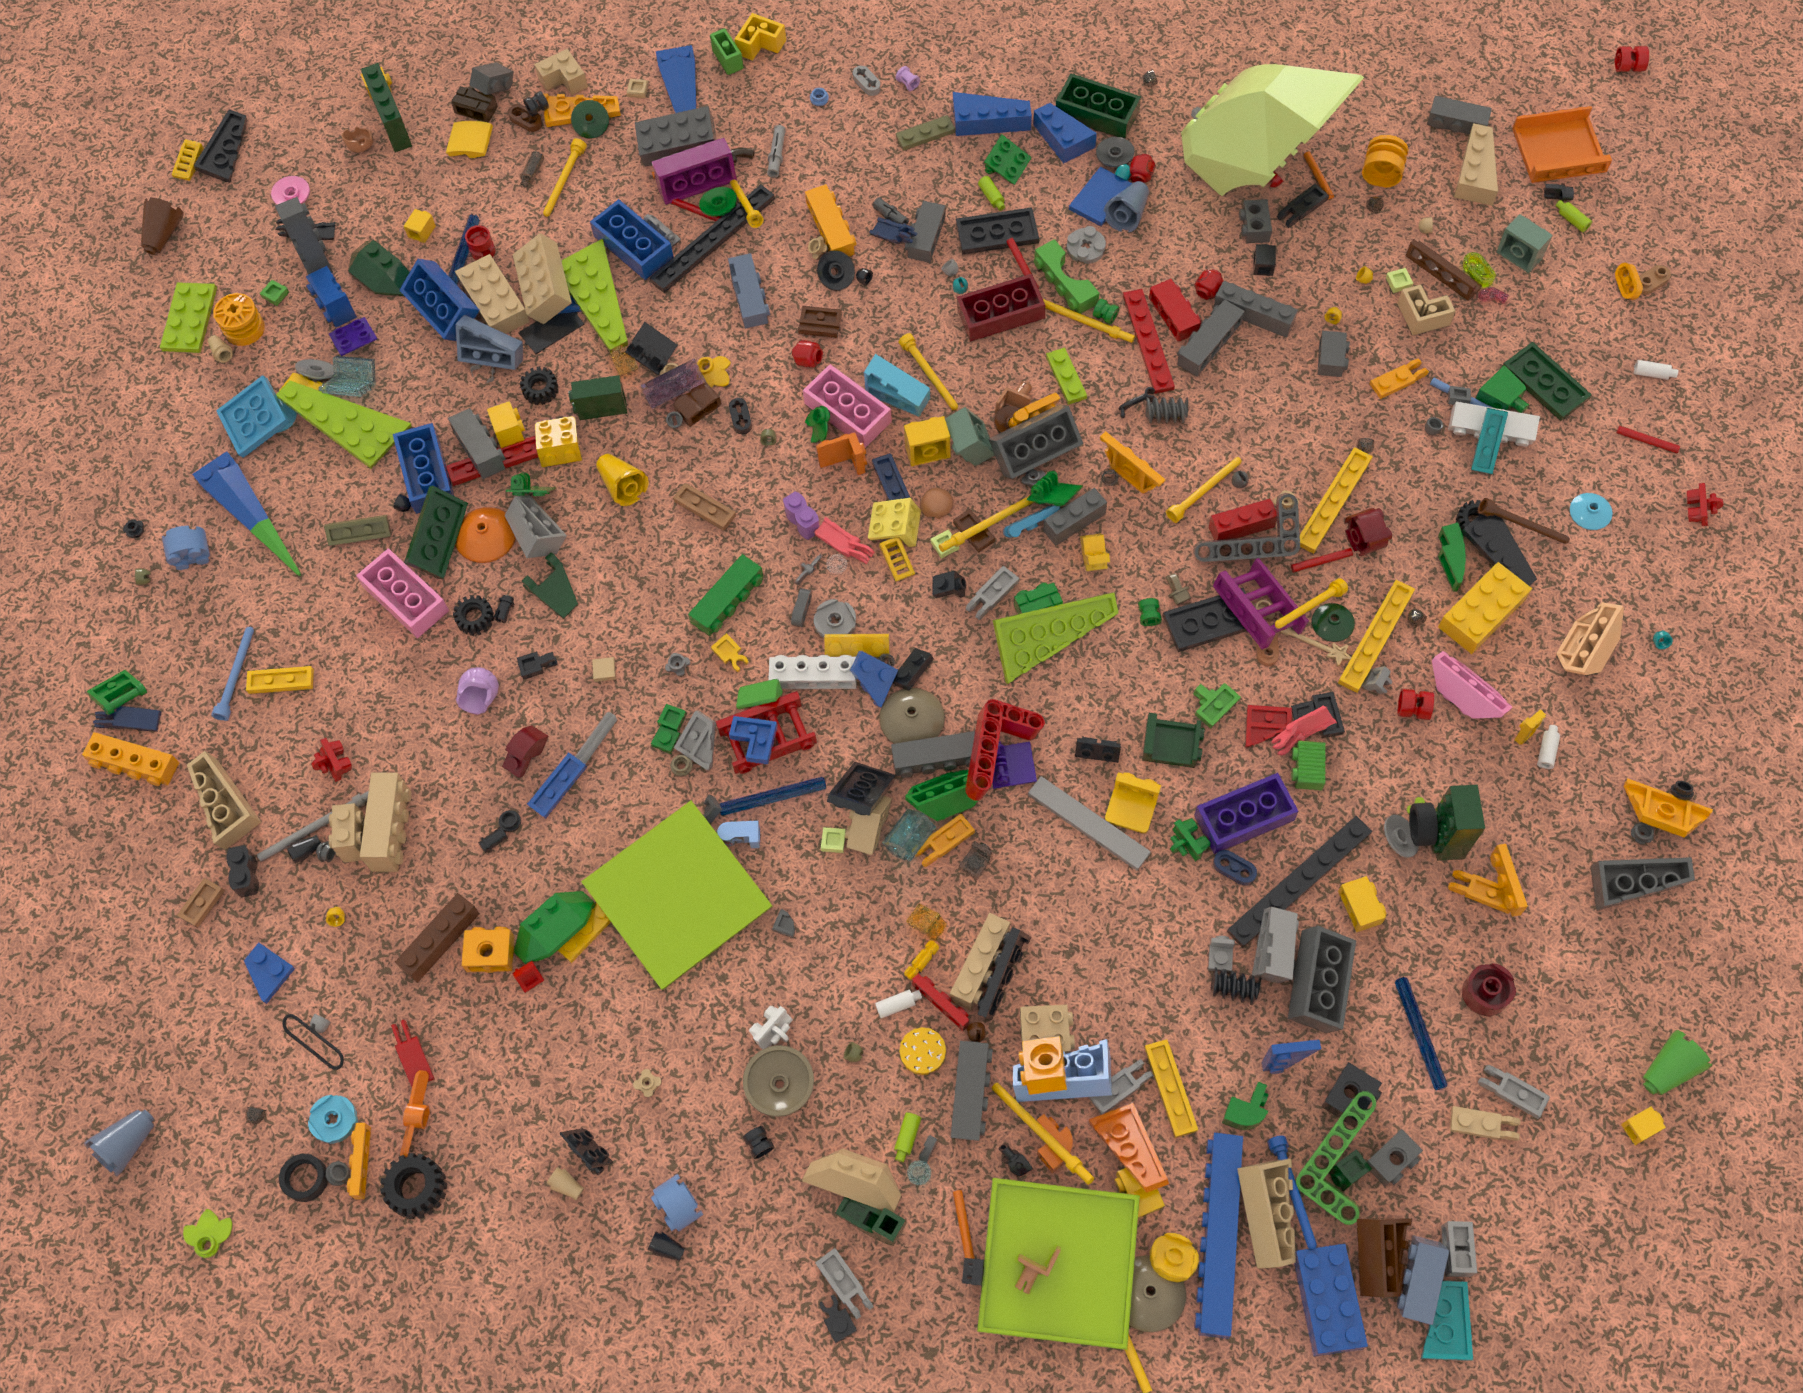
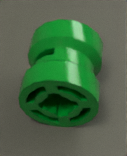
(1106, 311)
(1149, 612)

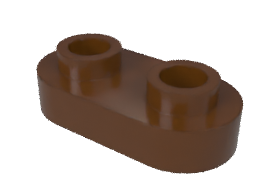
(525, 120)

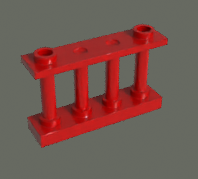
(770, 712)

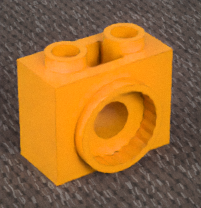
(480, 940)
(1043, 1065)

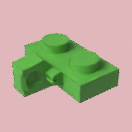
(1214, 703)

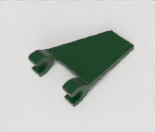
(555, 589)

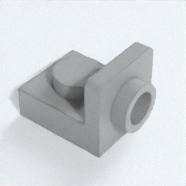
(1221, 953)

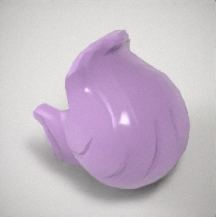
(476, 690)

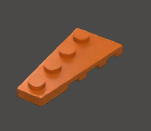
(1130, 1143)

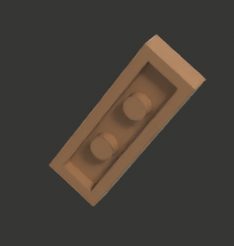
(704, 506)

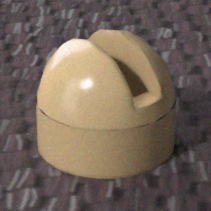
(1426, 225)

